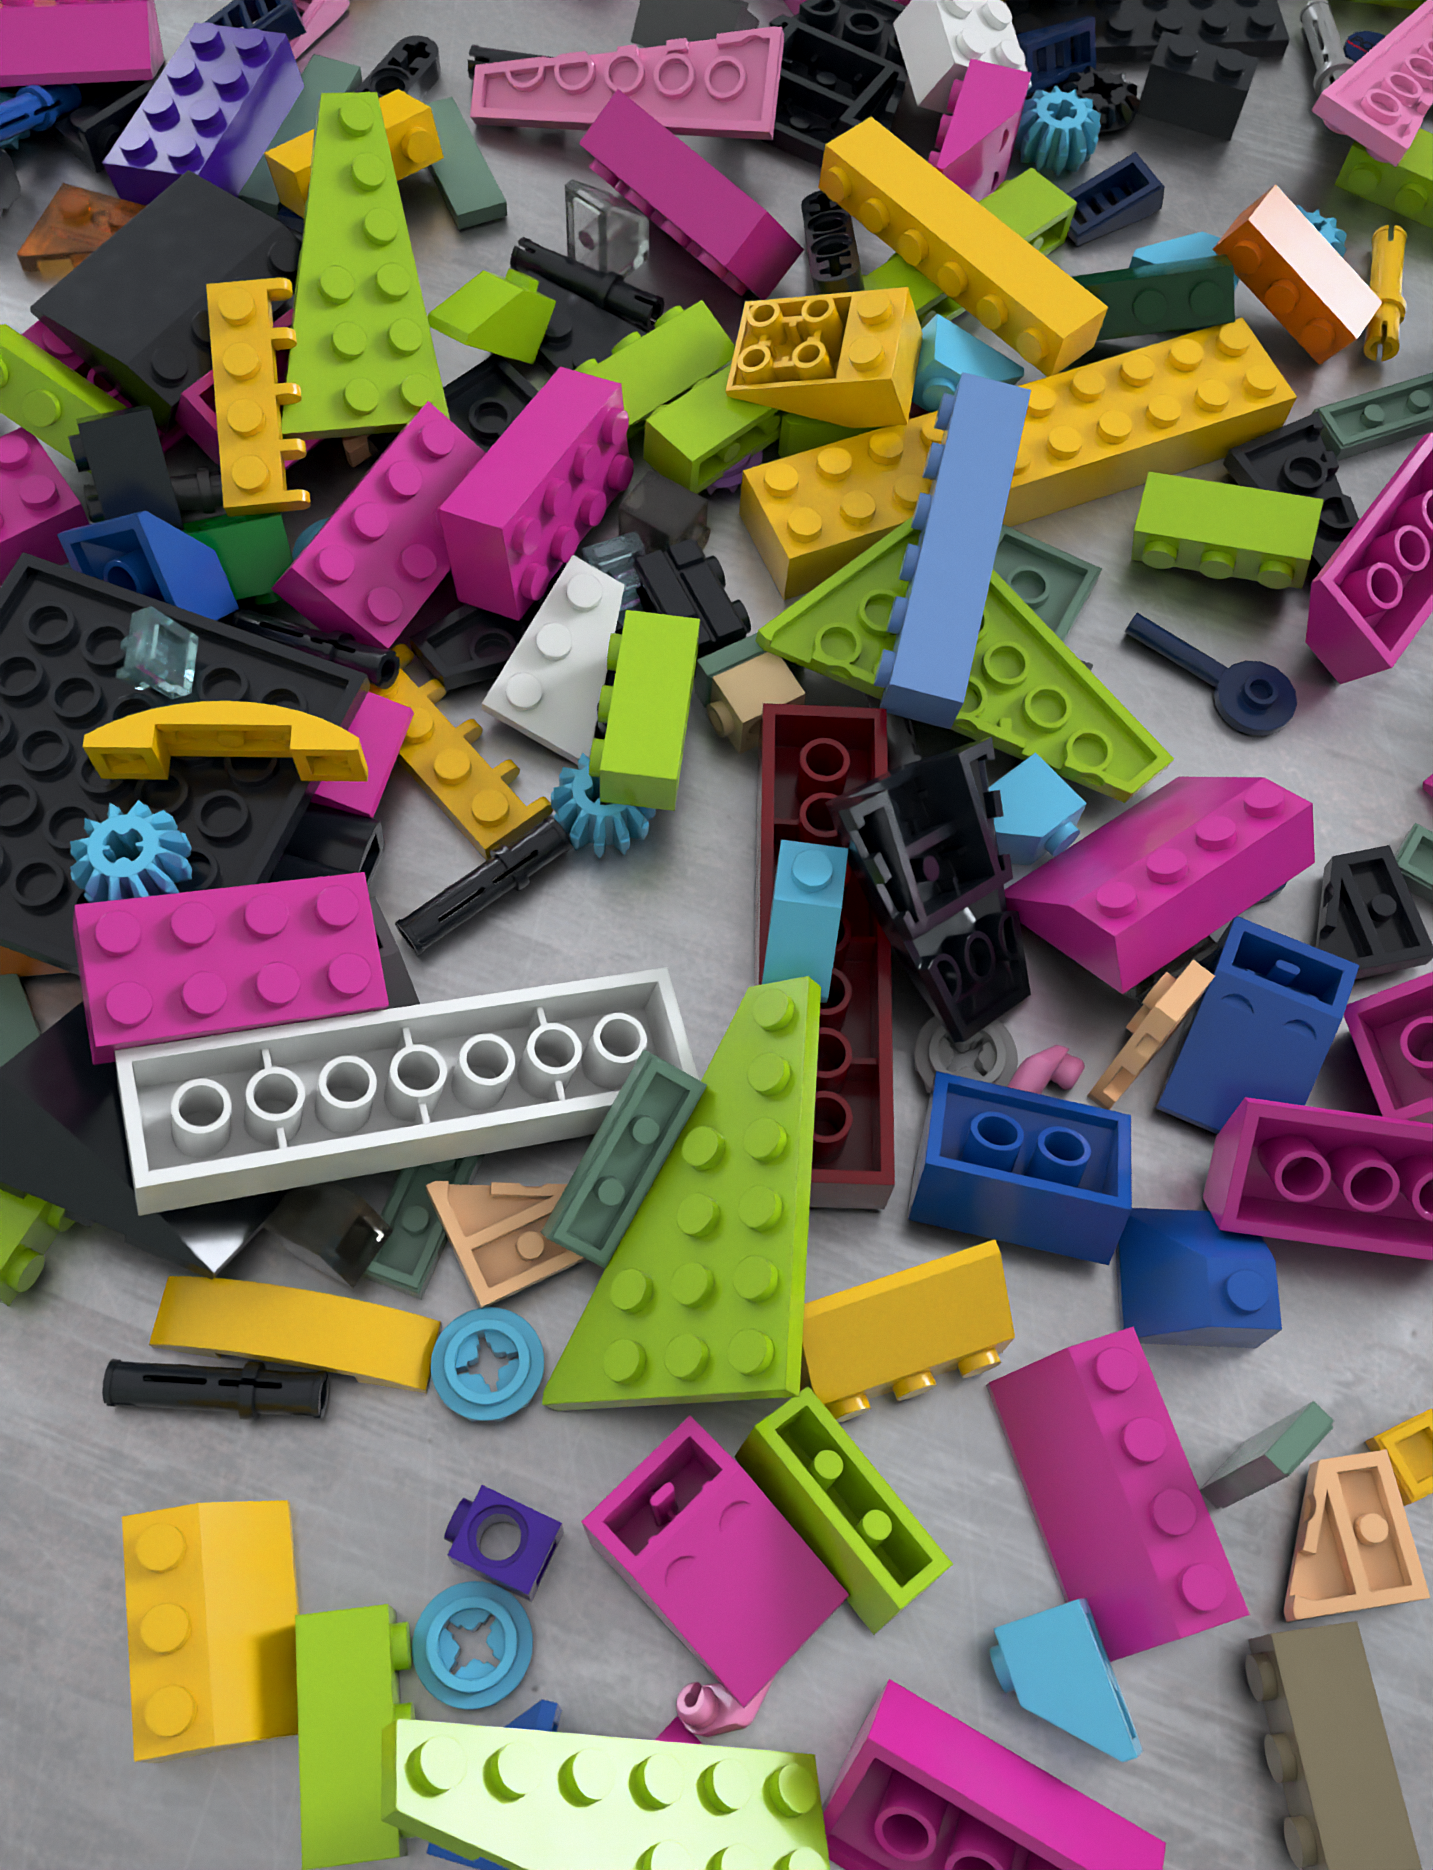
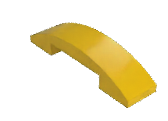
(145, 741)
(296, 1330)

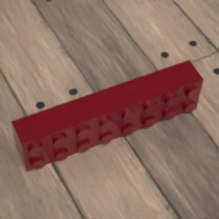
(803, 762)

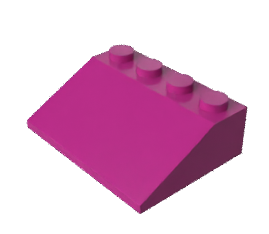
(1166, 874)

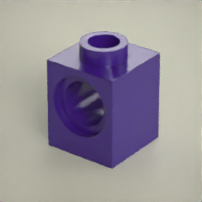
(522, 1570)

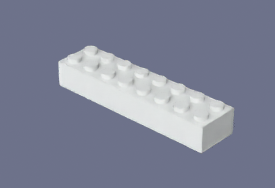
(387, 1087)

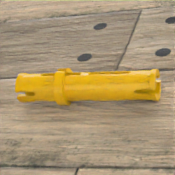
(1387, 285)

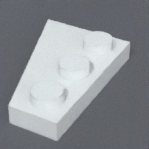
(561, 663)

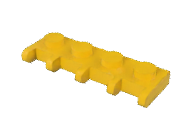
(251, 397)
(454, 772)

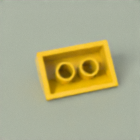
(907, 1331)
(210, 1627)

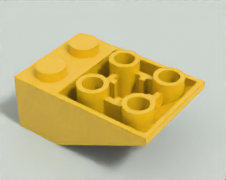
(830, 356)

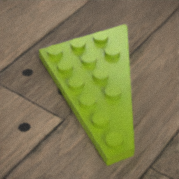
(1021, 681)
(716, 1257)

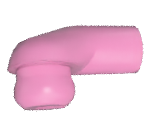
(1047, 1065)
(713, 1710)

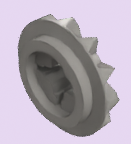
(995, 1061)

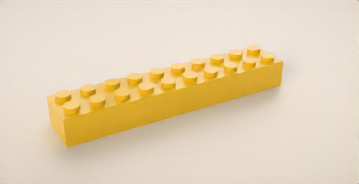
(1079, 442)

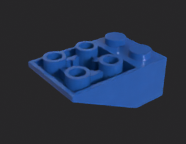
(1257, 1025)

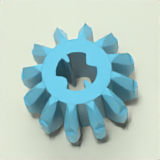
(1057, 130)
(588, 821)
(145, 838)

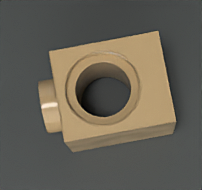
(740, 695)

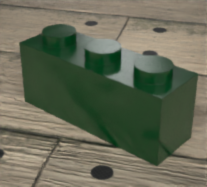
(1164, 296)

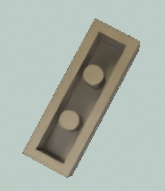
(1330, 1750)

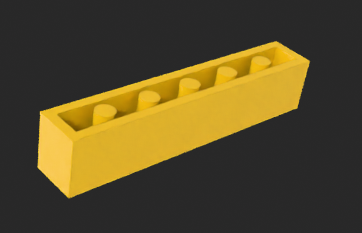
(961, 247)

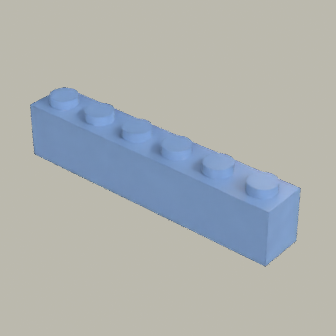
(955, 551)

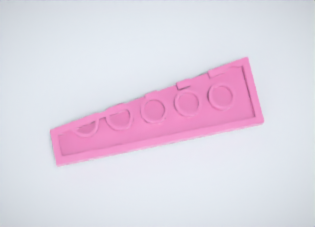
(689, 87)
(1385, 91)

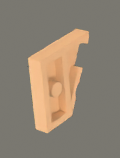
(1151, 1028)
(500, 1235)
(1352, 1541)

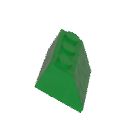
(250, 550)

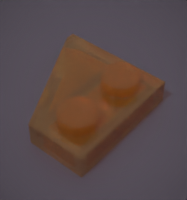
(75, 226)

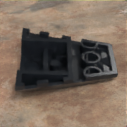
(836, 72)
(937, 882)
(71, 1149)

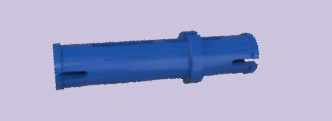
(37, 108)

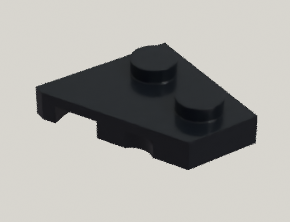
(1371, 914)

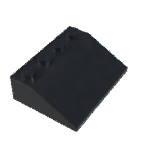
(142, 296)

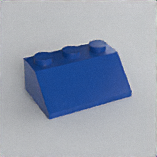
(1023, 1168)

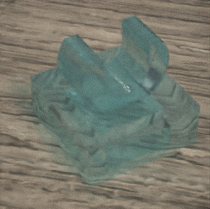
(616, 559)
(158, 654)

